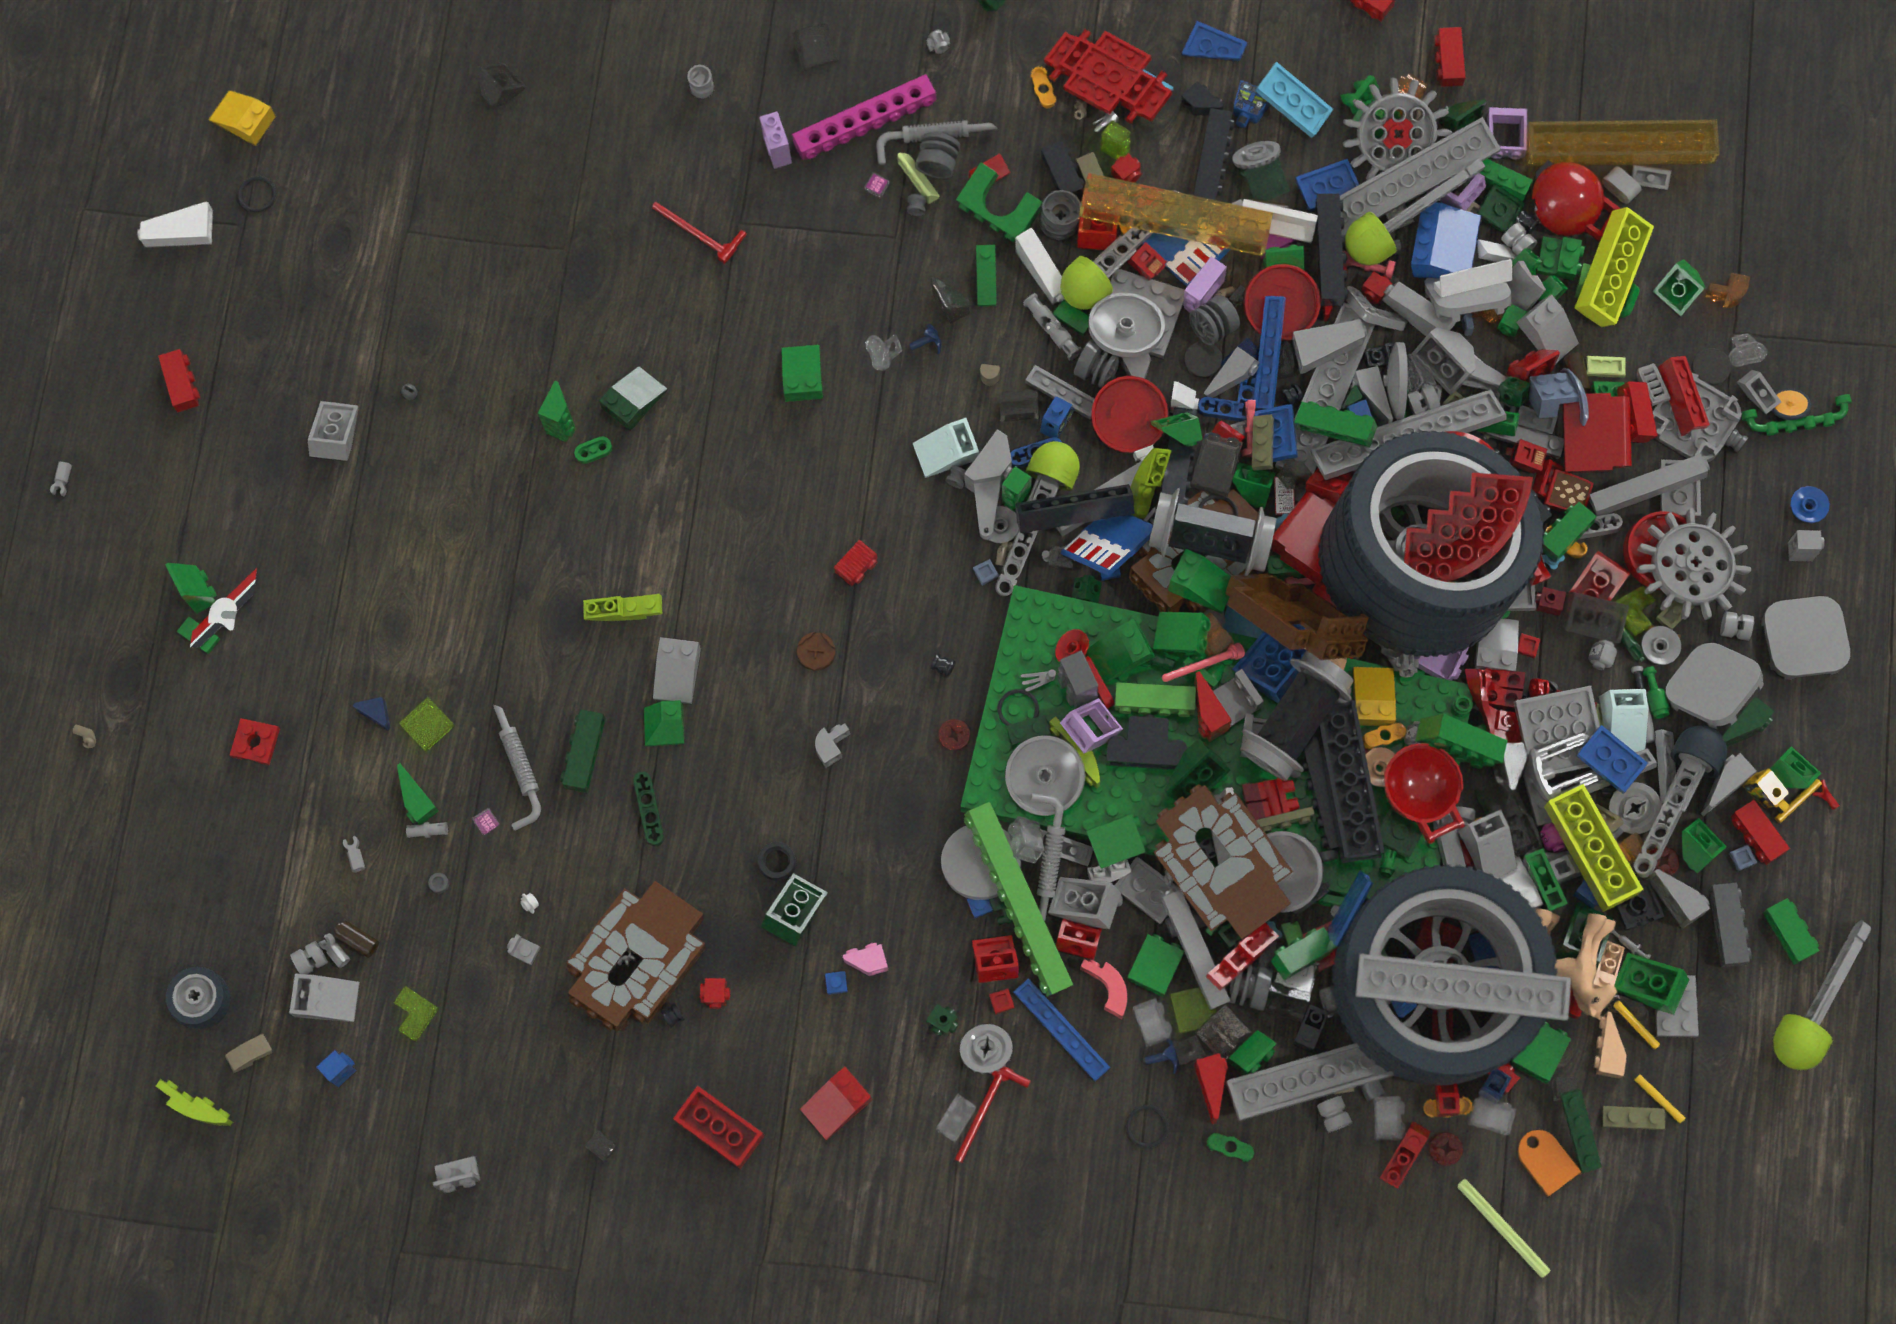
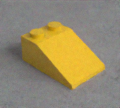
(243, 116)
(1374, 695)

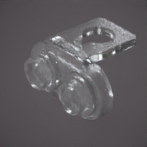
(880, 352)
(1746, 352)

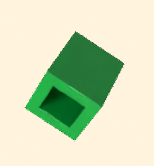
(1508, 323)

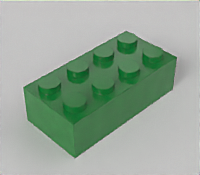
(1462, 740)

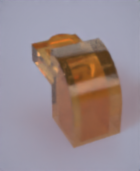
(1731, 293)

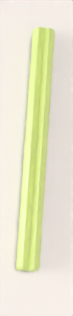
(1503, 1228)

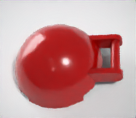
(1570, 200)
(1425, 787)

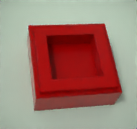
(1528, 645)
(1001, 1001)

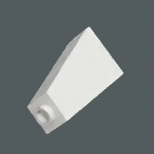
(180, 227)
(1039, 265)

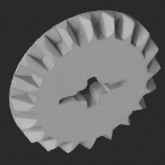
(1256, 154)
(1648, 811)
(977, 1039)

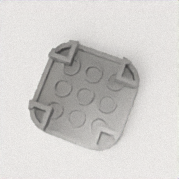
(1480, 299)
(1722, 413)
(1806, 637)
(1714, 684)

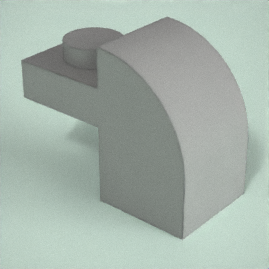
(826, 744)

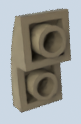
(1089, 164)
(246, 1053)

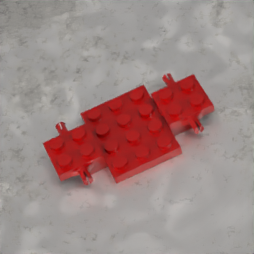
(1108, 74)

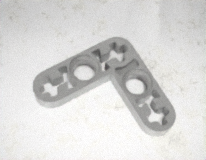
(1373, 315)

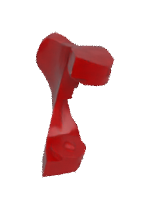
(1497, 721)

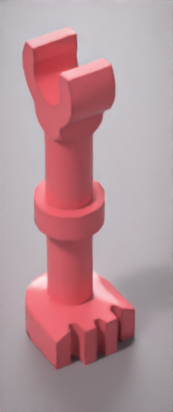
(1386, 270)
(1250, 407)

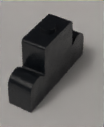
(1146, 745)

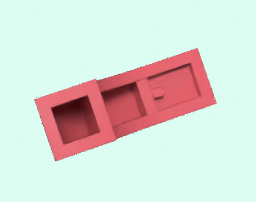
(1113, 982)

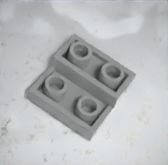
(1524, 287)

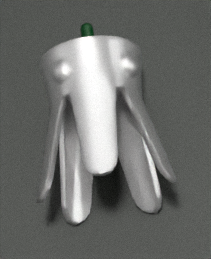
(1107, 119)

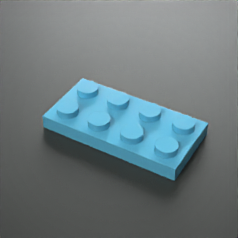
(1294, 99)

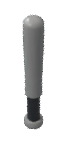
(1637, 671)

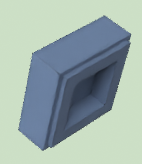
(1467, 324)
(985, 572)
(1743, 858)

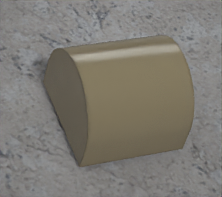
(989, 374)

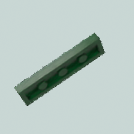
(1580, 1130)

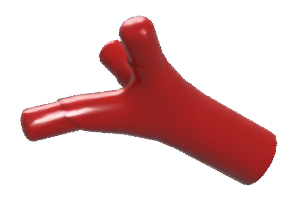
(1826, 795)

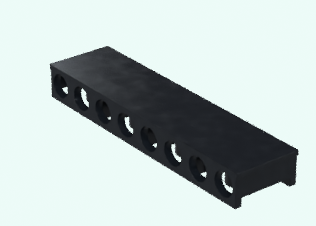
(1349, 784)

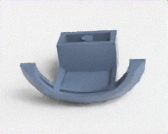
(1555, 389)

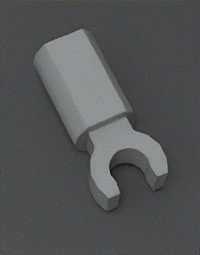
(61, 478)
(354, 855)
(334, 950)

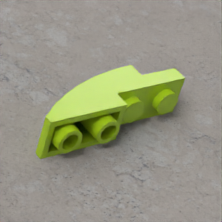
(1147, 478)
(622, 608)
(1090, 764)
(198, 1110)

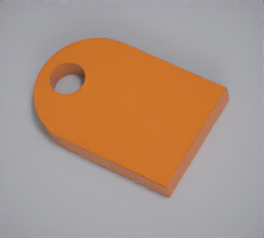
(1547, 1162)

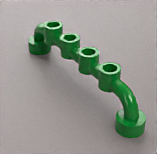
(1808, 422)

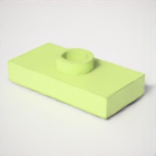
(1605, 366)

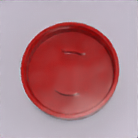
(1295, 285)
(1125, 412)
(1639, 534)

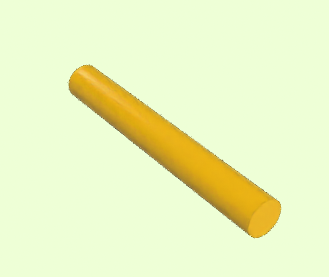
(1799, 800)
(1636, 1024)
(1660, 1099)

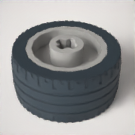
(202, 984)

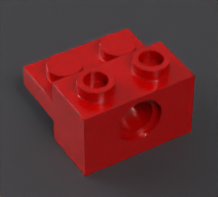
(1078, 939)
(995, 959)

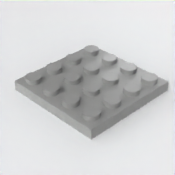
(1164, 296)
(1555, 718)

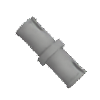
(427, 829)

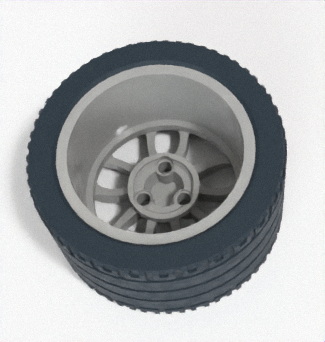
(1369, 572)
(1480, 904)

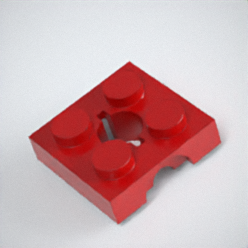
(246, 732)

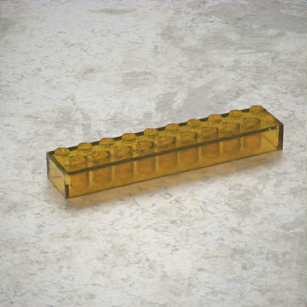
(1623, 142)
(1175, 214)

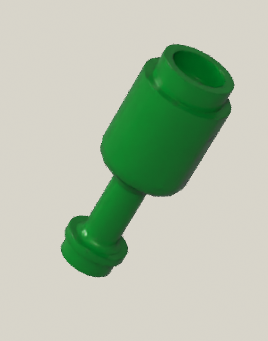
(1656, 696)

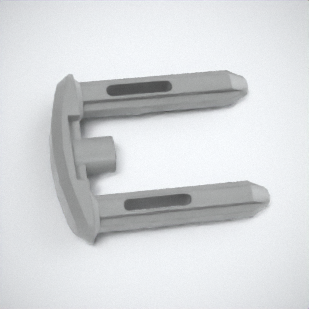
(1541, 775)

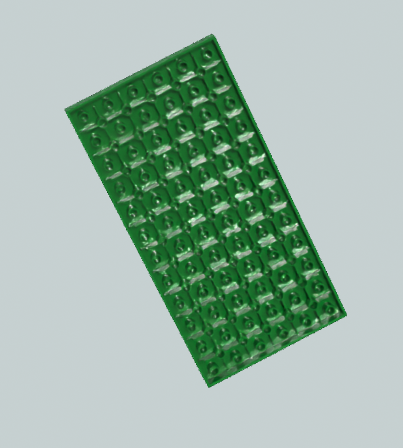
(1029, 646)

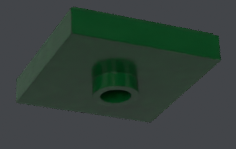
(1500, 209)
(1399, 833)

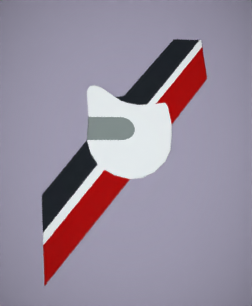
(224, 611)

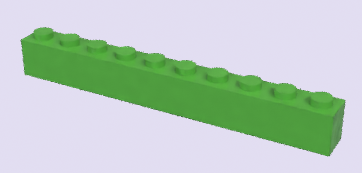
(1018, 899)

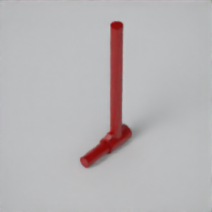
(724, 252)
(1002, 1075)

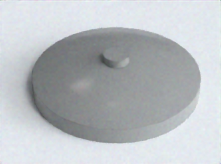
(1126, 325)
(1396, 380)
(1046, 768)
(965, 868)
(1307, 868)

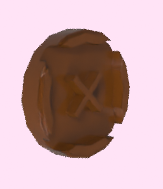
(816, 651)

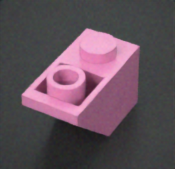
(868, 960)

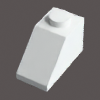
(1183, 397)

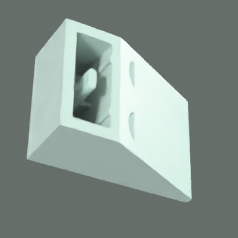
(946, 448)
(1626, 716)

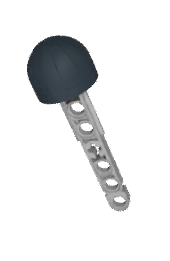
(1698, 753)

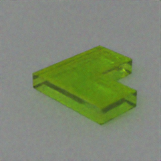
(1637, 601)
(420, 1012)

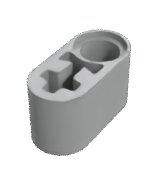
(1621, 185)

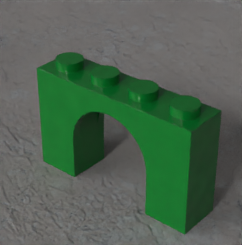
(974, 197)

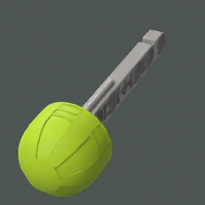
(1370, 240)
(1088, 282)
(1054, 468)
(1801, 1040)

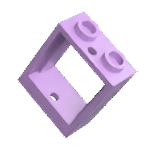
(1510, 116)
(775, 139)
(1467, 196)
(1204, 284)
(1080, 731)

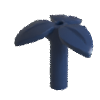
(931, 335)
(1168, 1054)

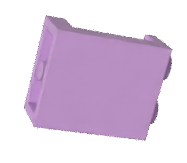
(1443, 666)

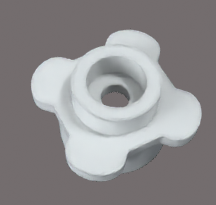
(529, 902)

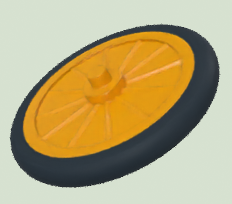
(1793, 404)

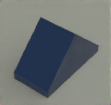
(374, 710)
(1495, 1086)

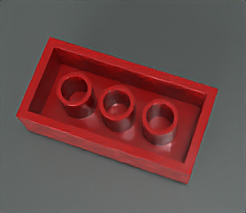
(718, 1127)

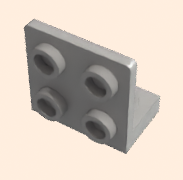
(1239, 697)
(456, 1174)

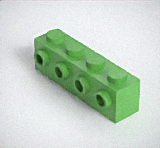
(1155, 699)

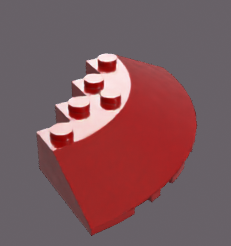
(1471, 528)

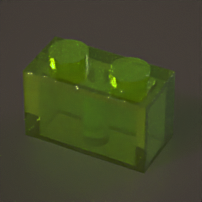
(1115, 140)

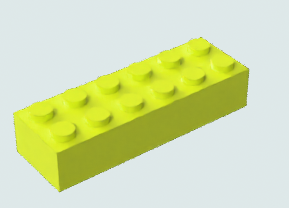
(1614, 267)
(1593, 847)

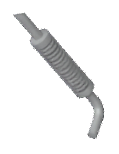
(916, 133)
(520, 767)
(1052, 852)

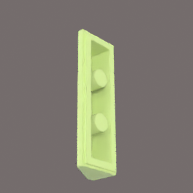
(917, 178)

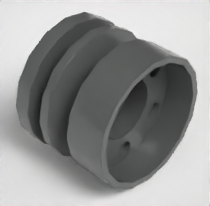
(937, 155)
(1061, 206)
(1214, 320)
(1099, 365)
(1251, 986)

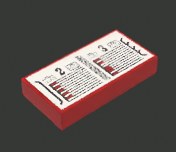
(1283, 498)

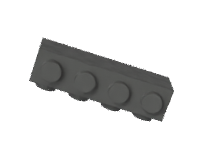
(1729, 925)

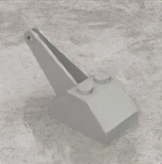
(1453, 362)
(986, 479)

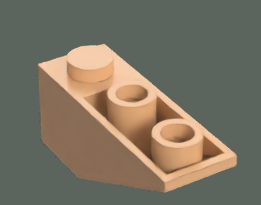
(1608, 968)
(1611, 1055)

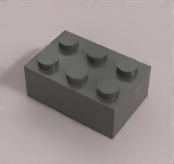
(1077, 680)

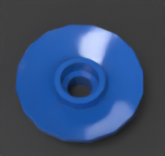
(1815, 498)

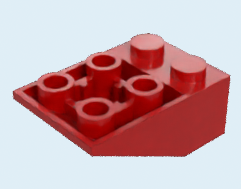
(1330, 488)

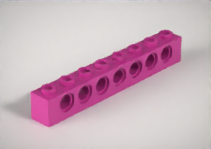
(886, 101)

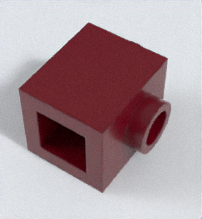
(1550, 601)

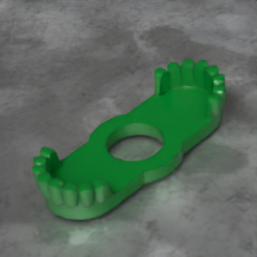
(1217, 1142)

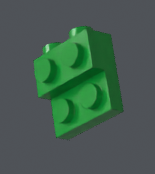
(1560, 257)

